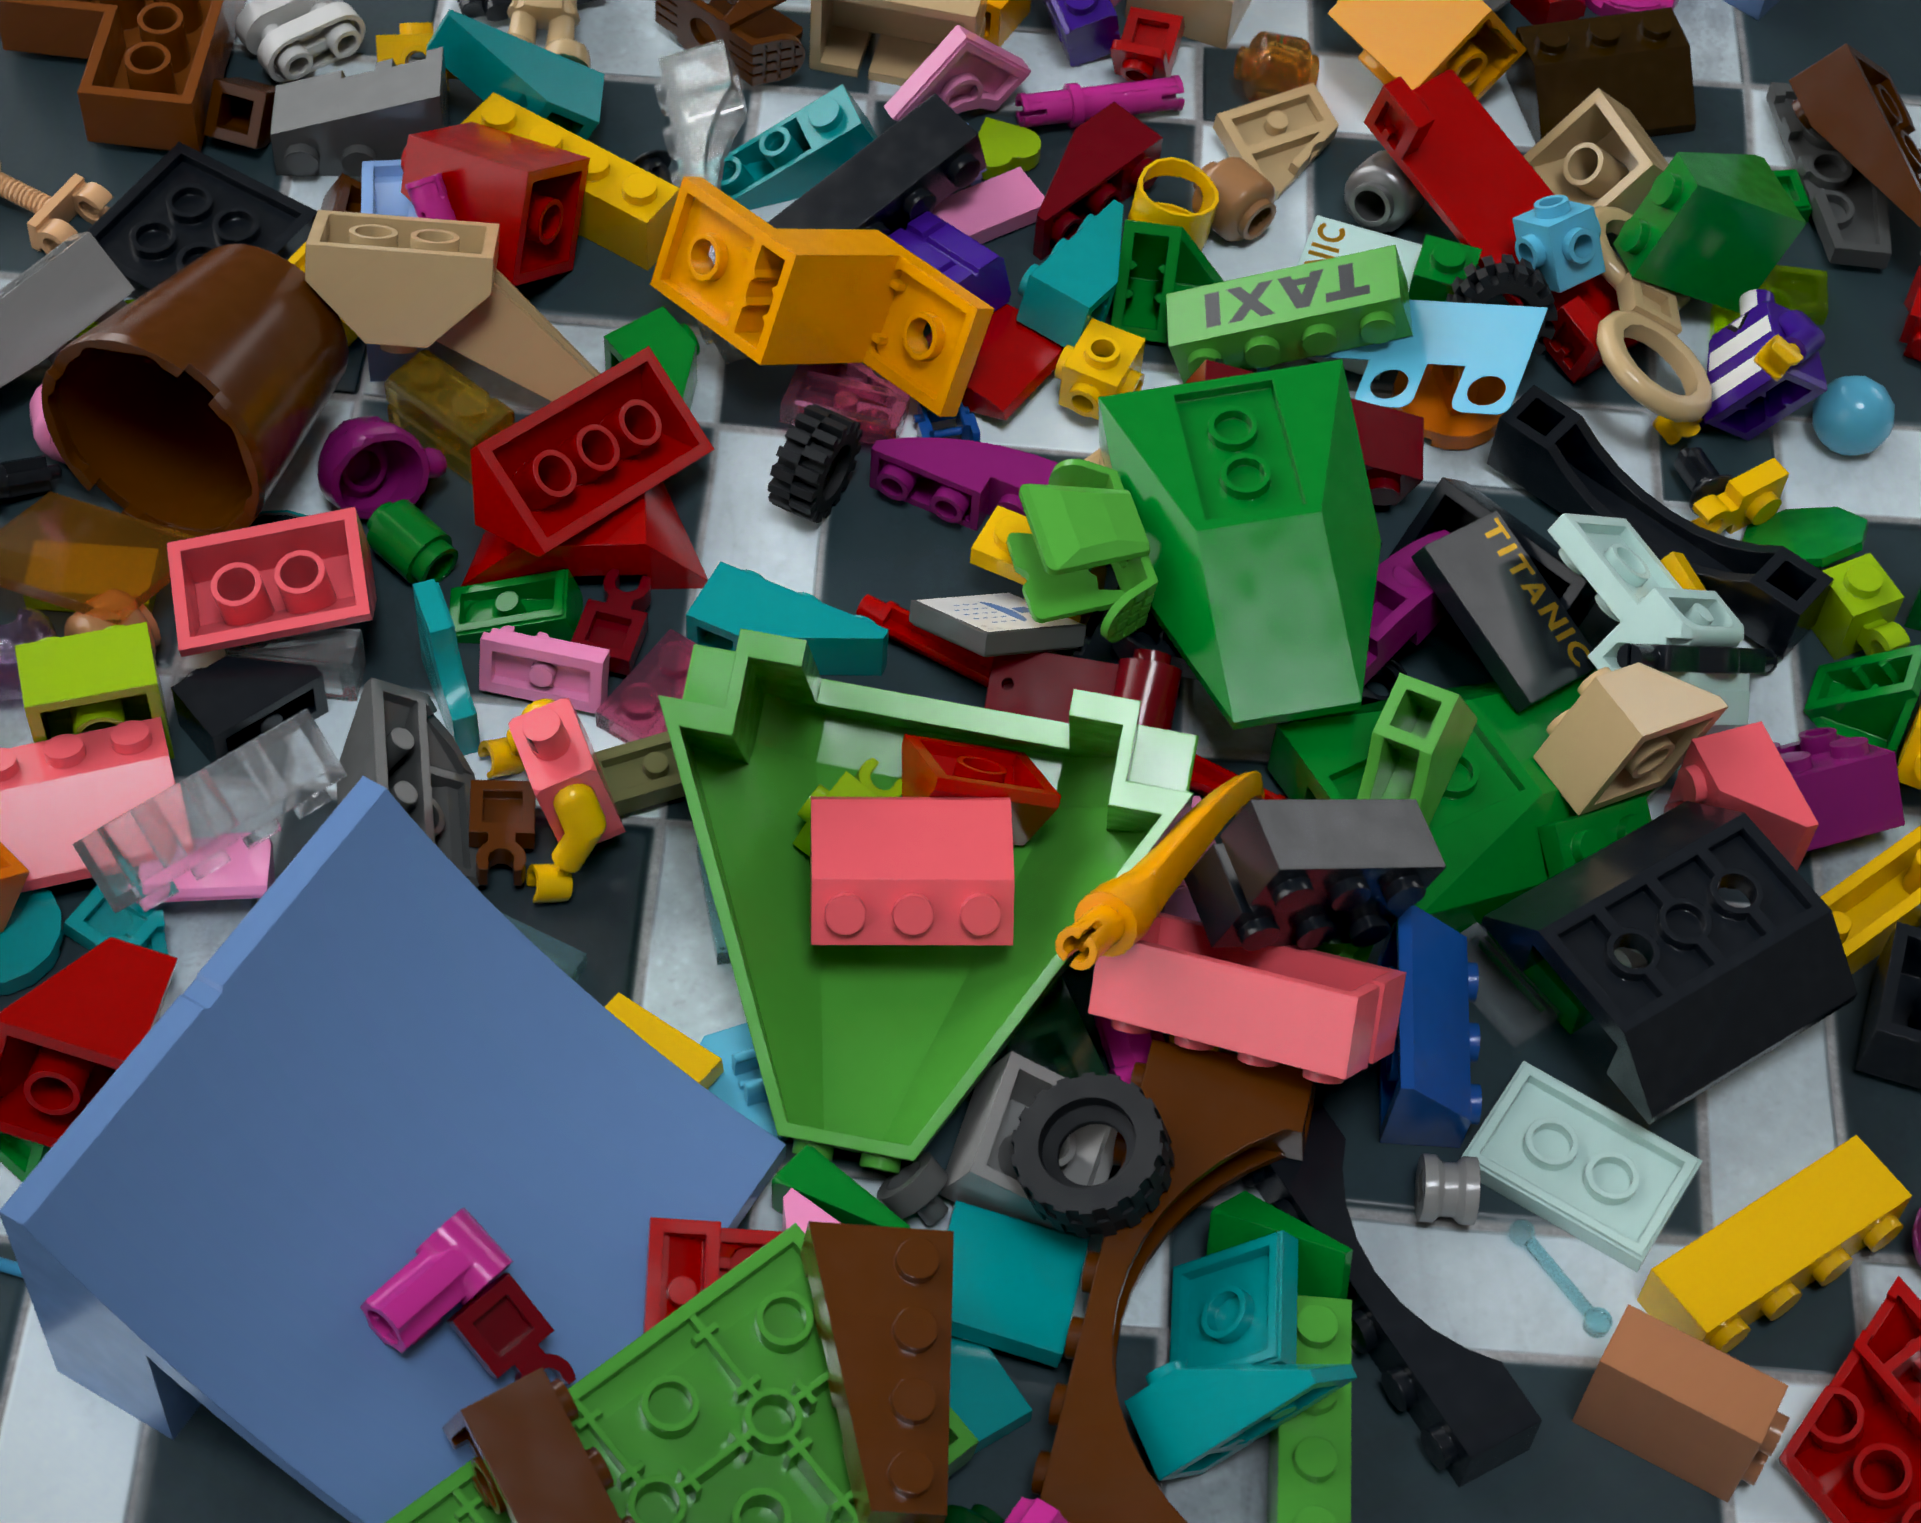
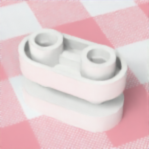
(299, 34)

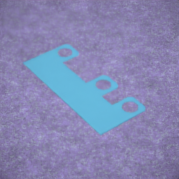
(1472, 335)

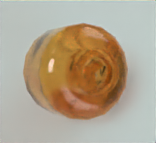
(1275, 65)

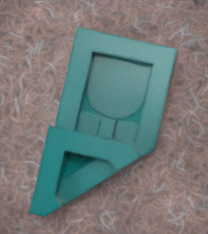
(96, 921)

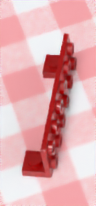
(1476, 188)

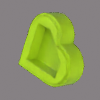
(1007, 147)

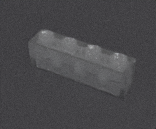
(209, 811)

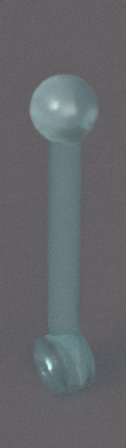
(1596, 1319)

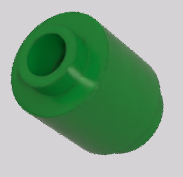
(411, 542)

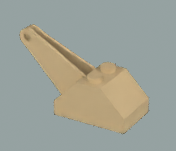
(438, 281)

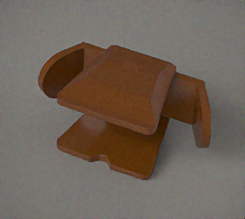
(756, 34)

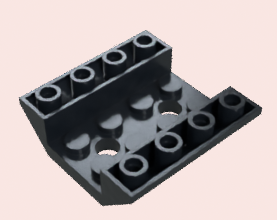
(1717, 975)

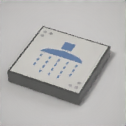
(994, 625)

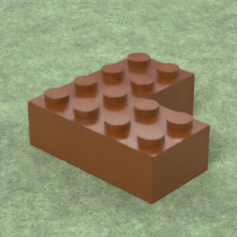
(145, 63)

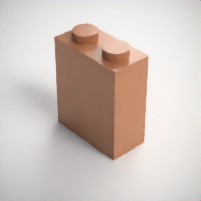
(1683, 1405)

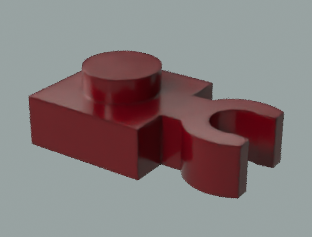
(617, 622)
(505, 1332)

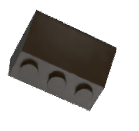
(1630, 56)

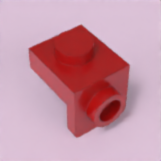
(1147, 45)

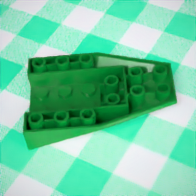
(1255, 534)
(1489, 806)

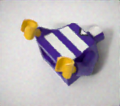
(1757, 370)

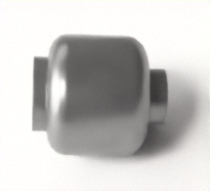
(1381, 194)

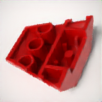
(636, 539)
(1863, 1434)

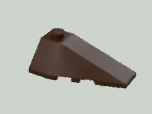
(1865, 121)

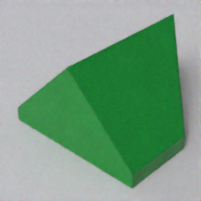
(1152, 264)
(1868, 695)

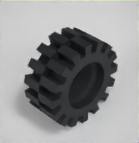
(1508, 279)
(815, 463)

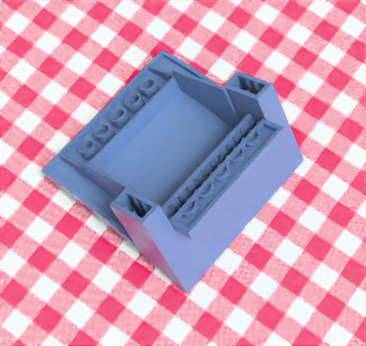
(316, 1116)

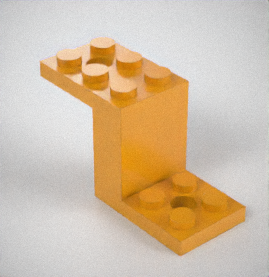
(820, 296)

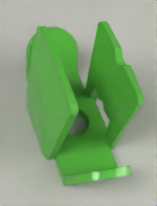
(1078, 525)

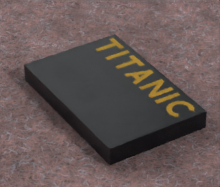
(1506, 610)

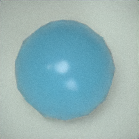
(1853, 415)

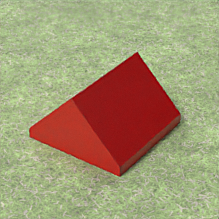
(969, 770)

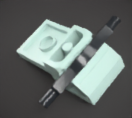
(1660, 622)

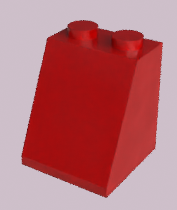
(508, 182)
(75, 1034)

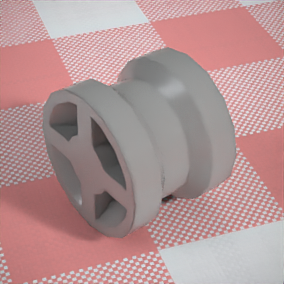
(1447, 1189)

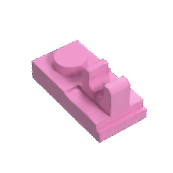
(543, 668)

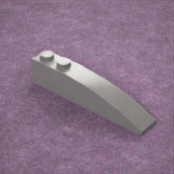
(56, 302)

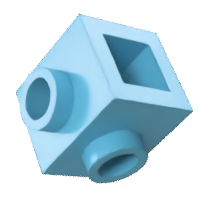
(1560, 241)

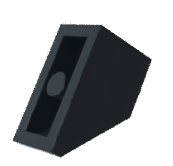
(243, 699)

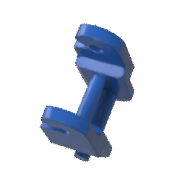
(966, 424)

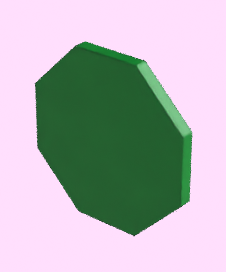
(1813, 534)

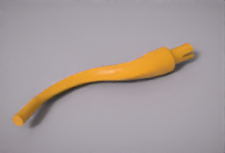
(1125, 907)

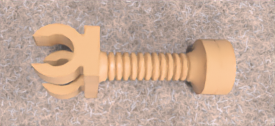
(52, 214)

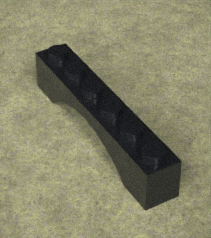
(1564, 465)
(1459, 1399)

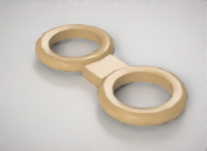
(1651, 317)

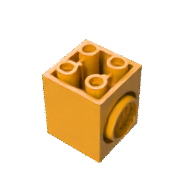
(1428, 38)

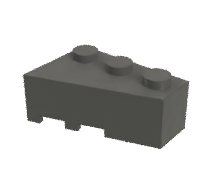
(338, 121)

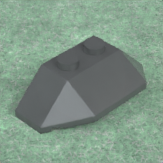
(417, 760)

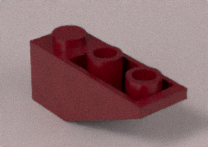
(1095, 169)

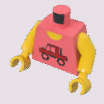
(567, 783)

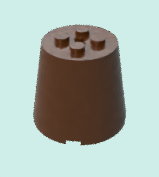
(198, 390)

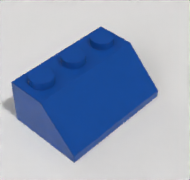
(1427, 1078)

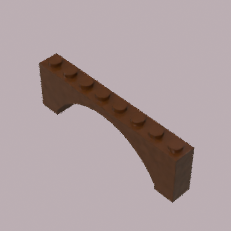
(1221, 1127)

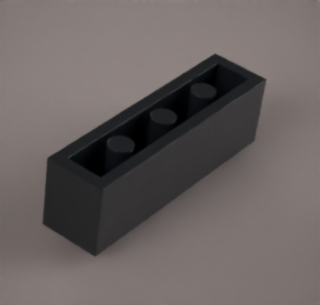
(894, 175)

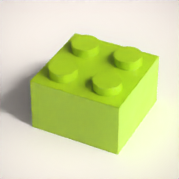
(90, 682)

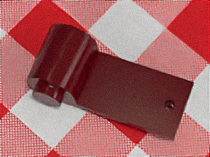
(1045, 684)

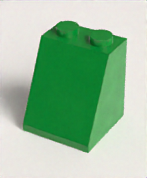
(1710, 227)

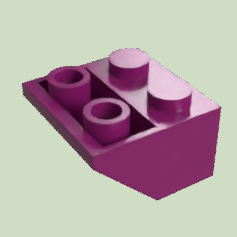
(1845, 784)

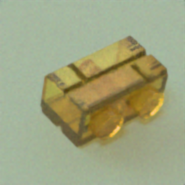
(444, 409)

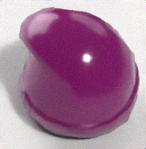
(375, 464)

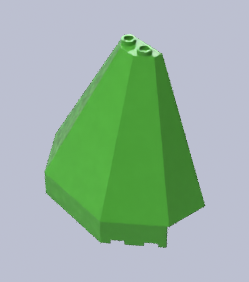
(891, 1039)

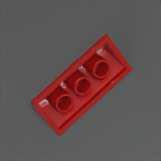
(584, 455)

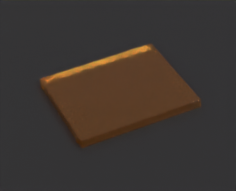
(85, 557)

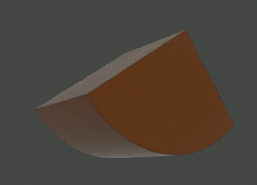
(240, 111)

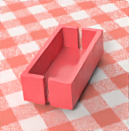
(1263, 1003)

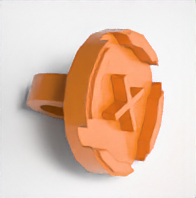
(1434, 402)

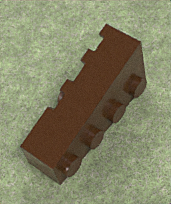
(888, 1356)

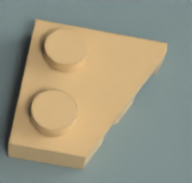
(1278, 133)

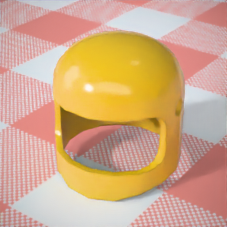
(1195, 224)

